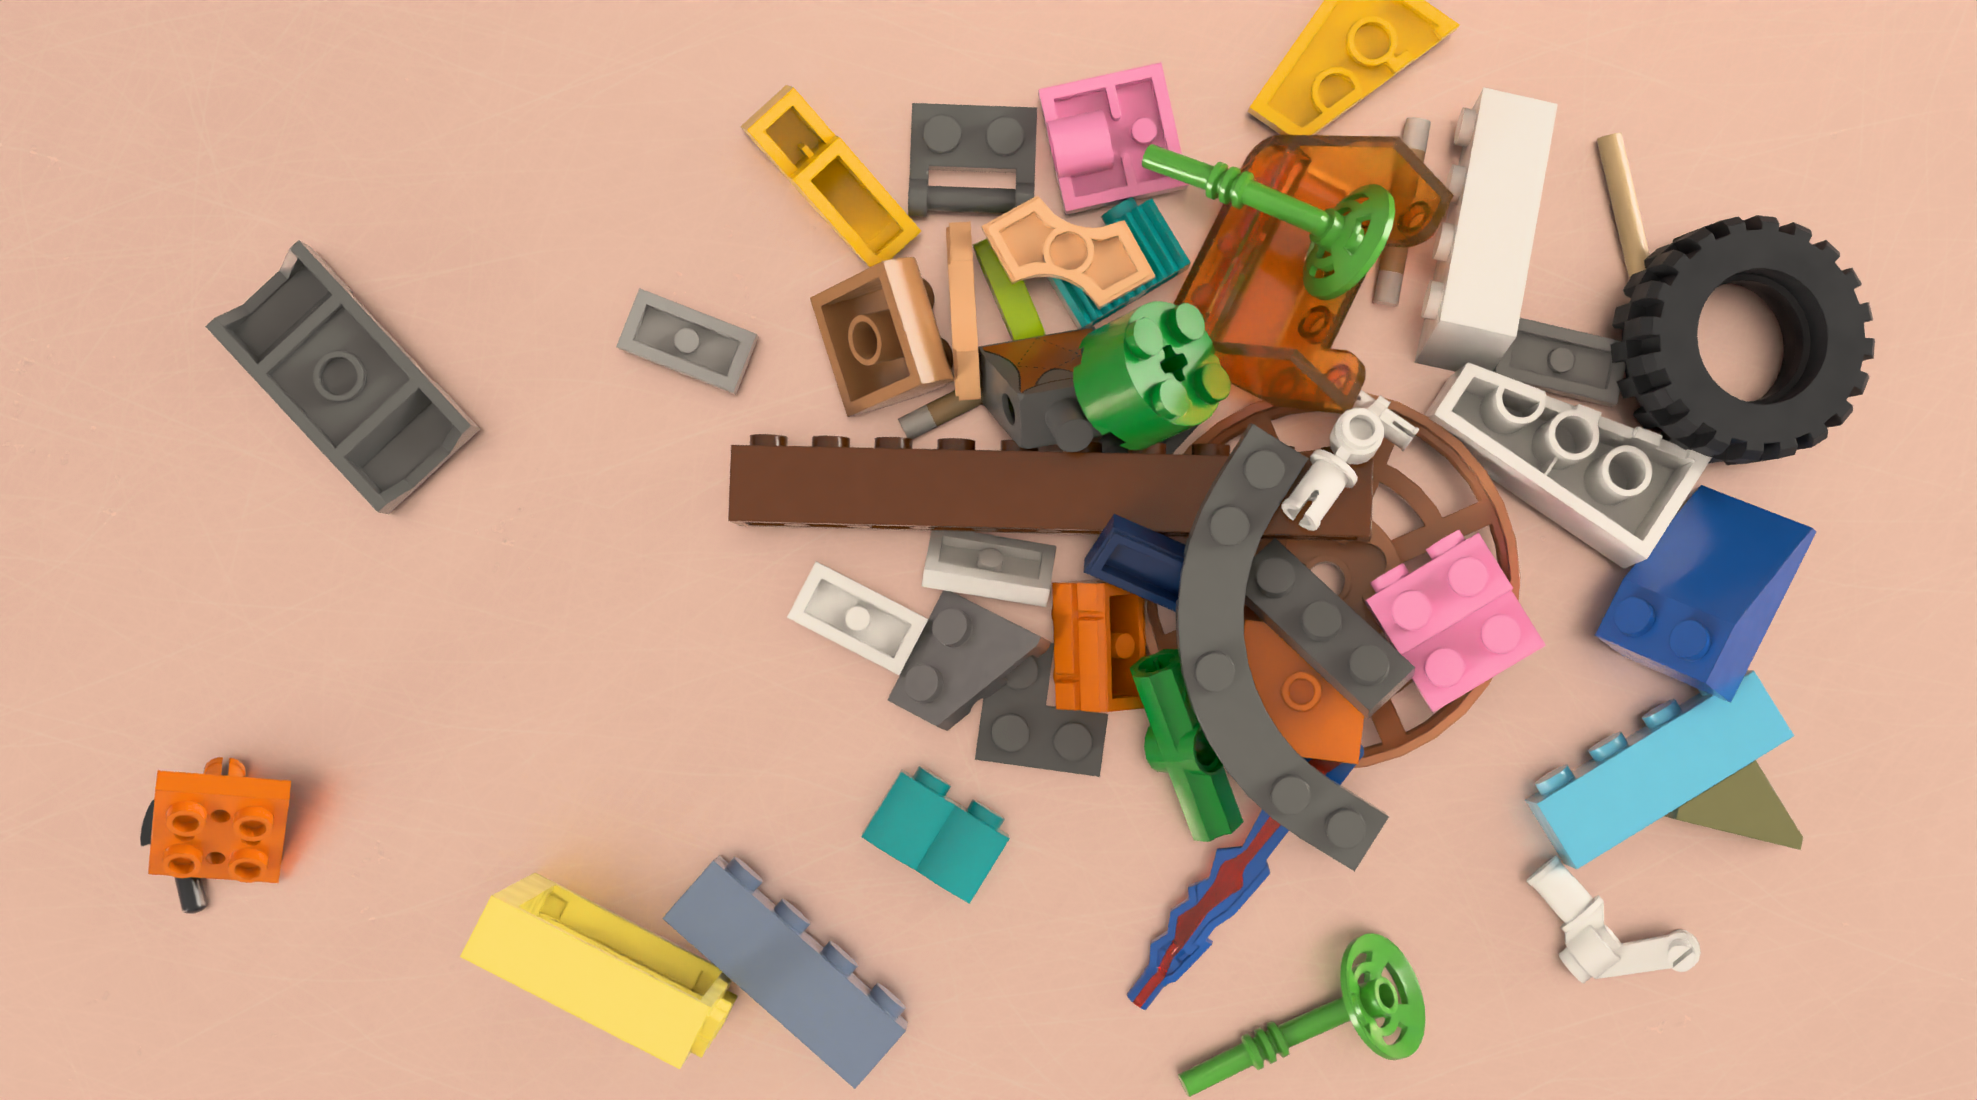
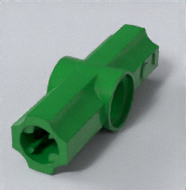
(1180, 748)

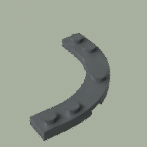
(1217, 662)

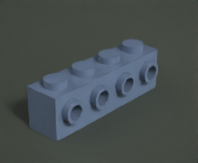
(787, 970)

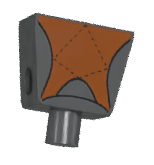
(1033, 391)

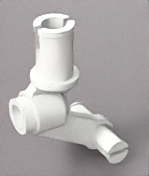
(1353, 441)
(1592, 946)

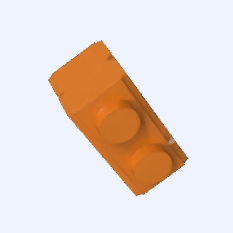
(1095, 644)

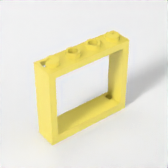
(602, 968)

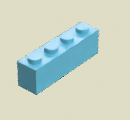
(1654, 769)

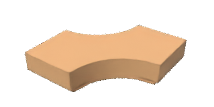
(1040, 244)
(963, 311)

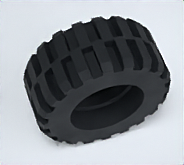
(1818, 326)

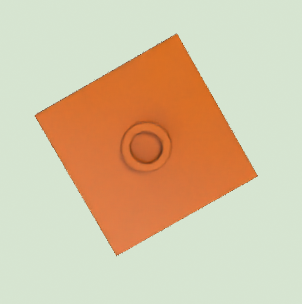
(1300, 701)

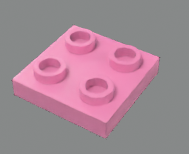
(1101, 133)

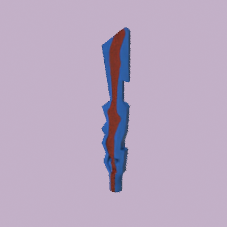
(1213, 900)

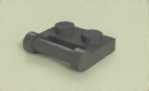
(973, 141)

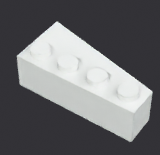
(1488, 231)
(1569, 462)

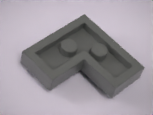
(1028, 733)

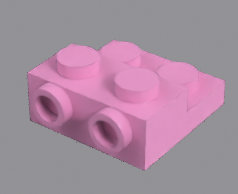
(1453, 618)

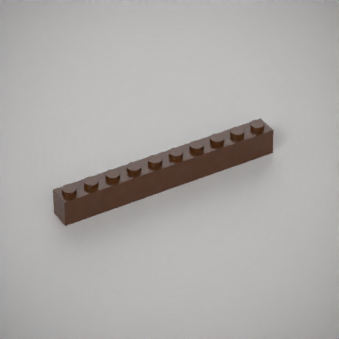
(1001, 488)

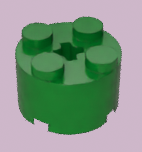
(1150, 374)

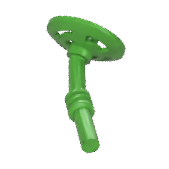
(1329, 230)
(1359, 1004)

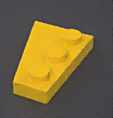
(1344, 58)

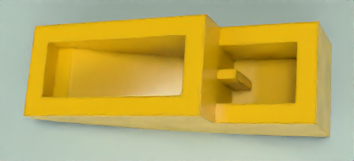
(830, 177)

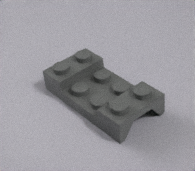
(344, 380)

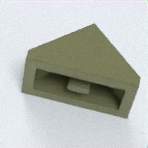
(1743, 806)

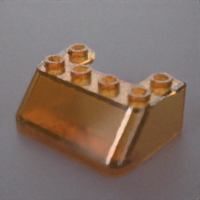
(1251, 266)

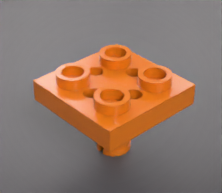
(218, 824)

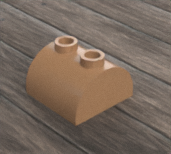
(883, 336)

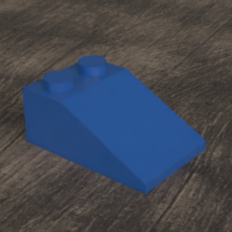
(1707, 592)

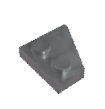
(961, 660)

